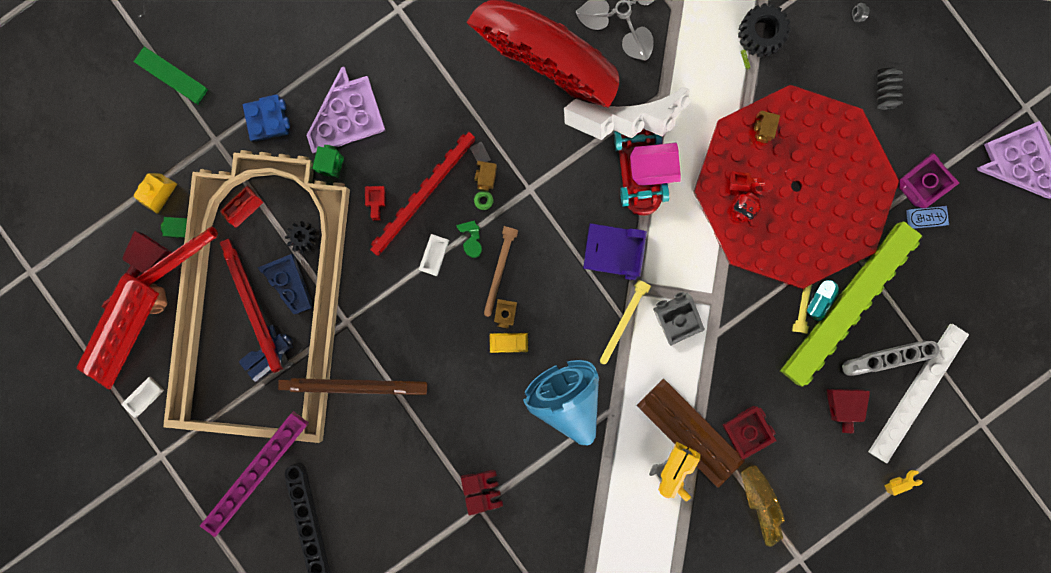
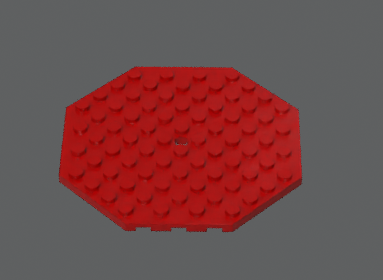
(841, 178)

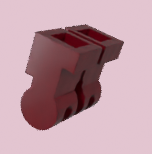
(472, 488)

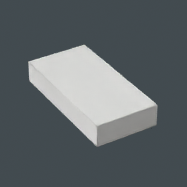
(434, 255)
(142, 397)

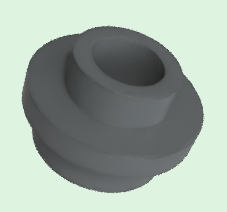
(860, 12)

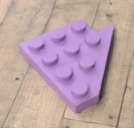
(346, 114)
(1022, 159)

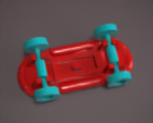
(638, 198)

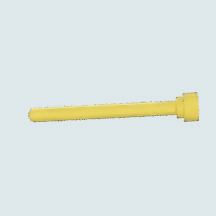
(641, 289)
(801, 324)

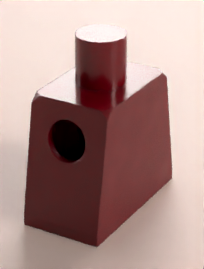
(143, 253)
(848, 407)

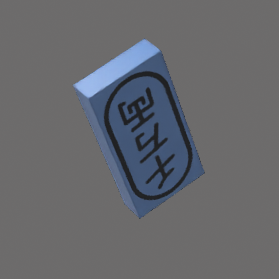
(927, 217)

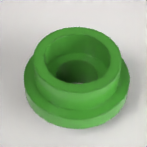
(481, 194)

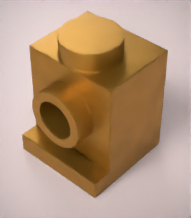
(766, 126)
(485, 175)
(508, 306)

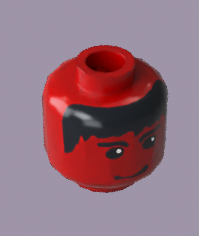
(746, 207)

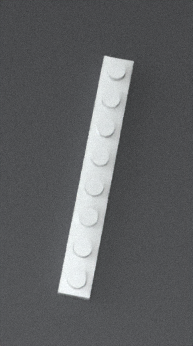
(918, 394)

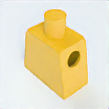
(154, 191)

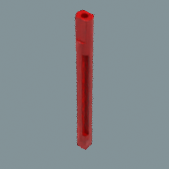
(175, 258)
(251, 305)

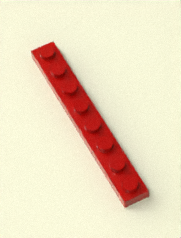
(418, 199)

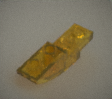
(764, 500)

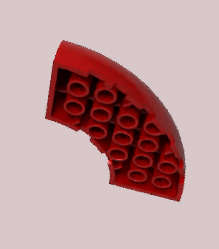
(547, 49)

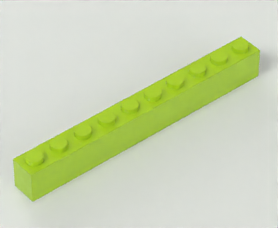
(851, 303)

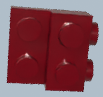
(749, 432)

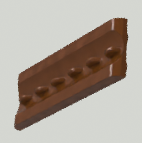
(686, 426)

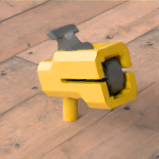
(675, 470)

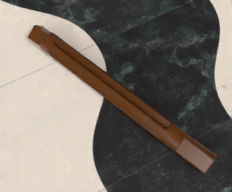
(353, 386)

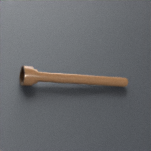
(509, 235)

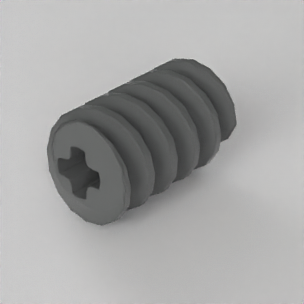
(889, 88)

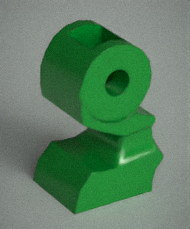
(471, 246)

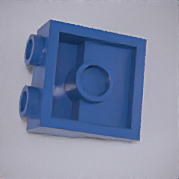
(266, 118)

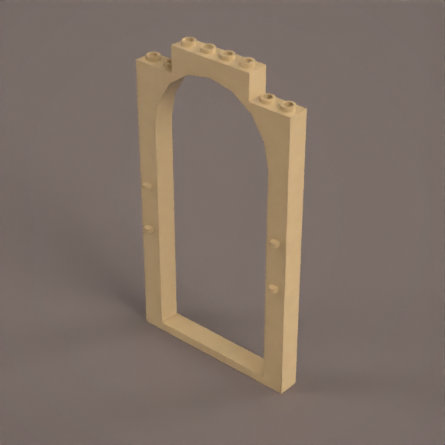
(205, 196)

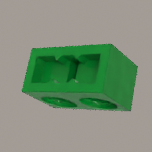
(328, 161)

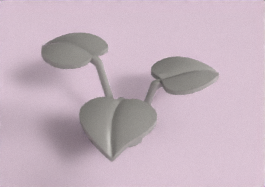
(595, 16)

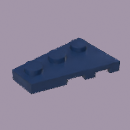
(288, 281)

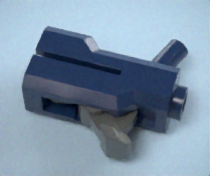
(256, 361)

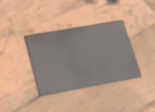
(480, 152)

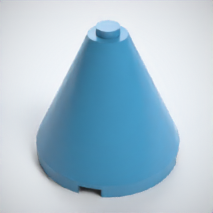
(567, 399)

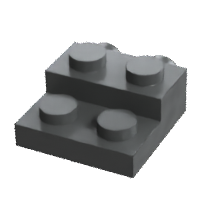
(678, 318)

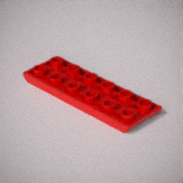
(117, 330)

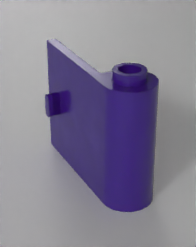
(617, 252)

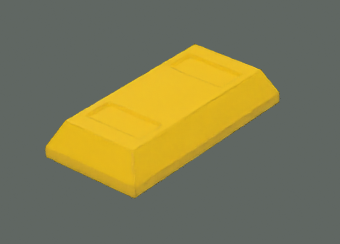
(508, 342)

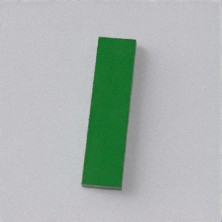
(171, 75)

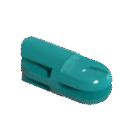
(823, 300)

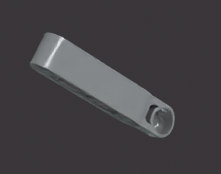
(860, 365)

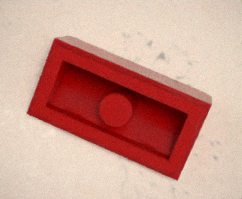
(241, 206)

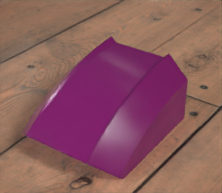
(927, 182)

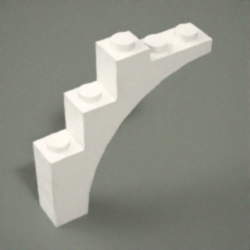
(627, 120)

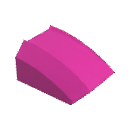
(656, 164)

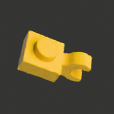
(900, 485)

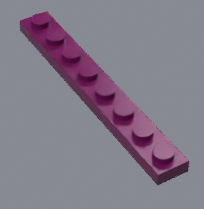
(254, 473)

